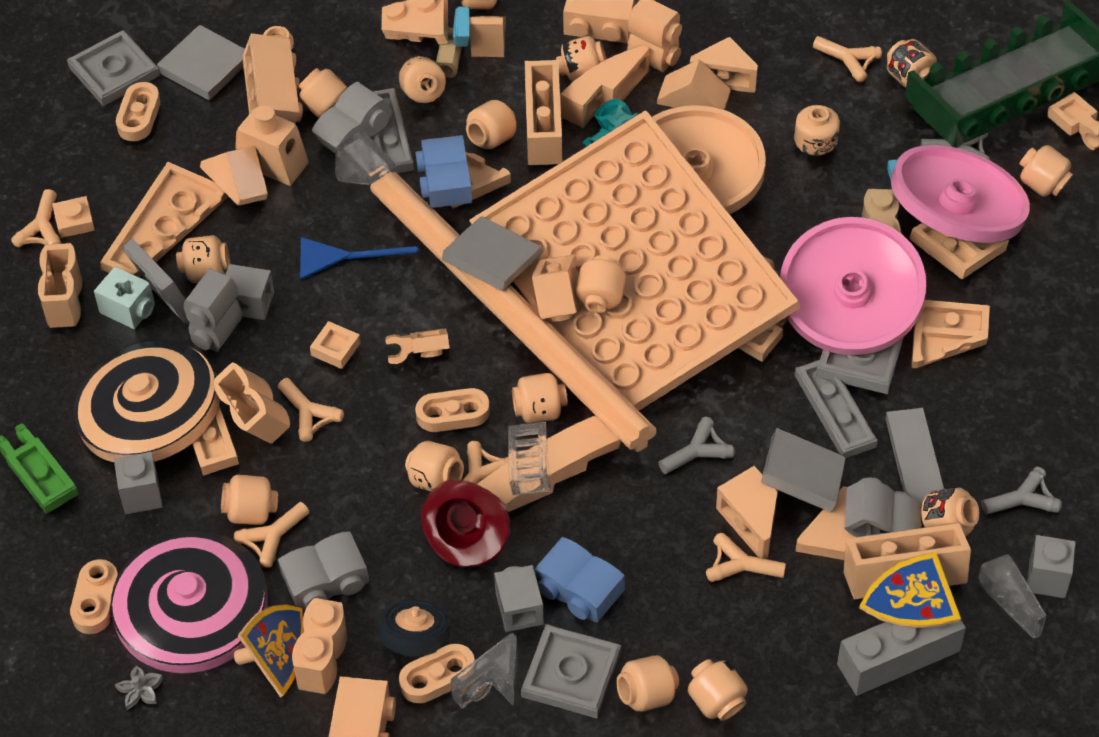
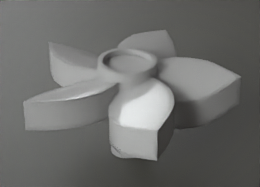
(140, 686)

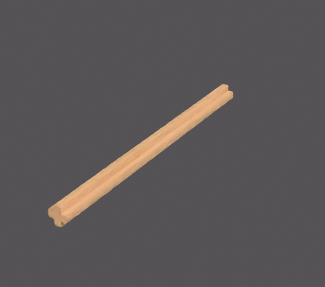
(521, 319)

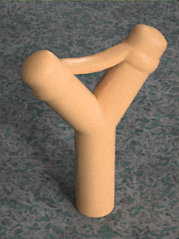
(849, 56)
(39, 224)
(308, 410)
(476, 470)
(271, 534)
(740, 561)

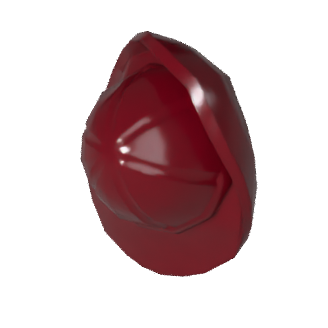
(461, 505)

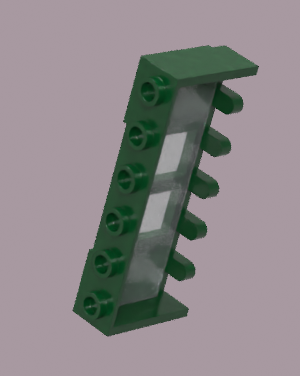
(1008, 80)

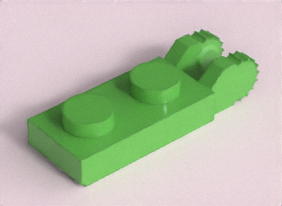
(38, 470)

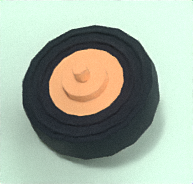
(414, 627)

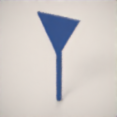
(318, 256)

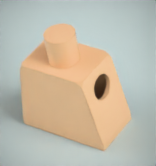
(276, 144)

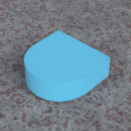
(461, 27)

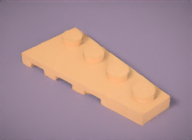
(165, 216)

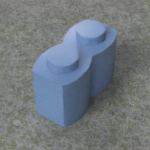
(445, 171)
(579, 580)

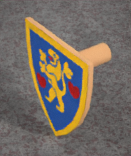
(912, 594)
(270, 643)

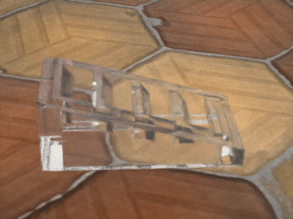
(528, 481)
(1008, 588)

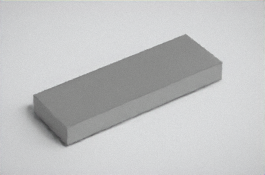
(393, 137)
(836, 411)
(914, 452)

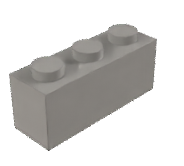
(894, 651)

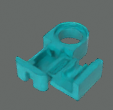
(610, 116)

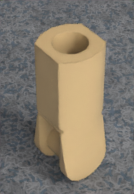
(449, 56)

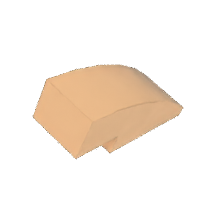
(602, 83)

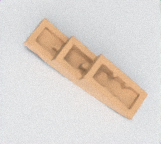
(567, 456)

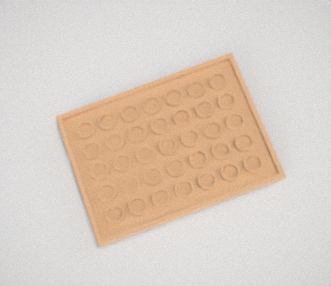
(689, 268)

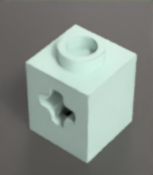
(124, 298)

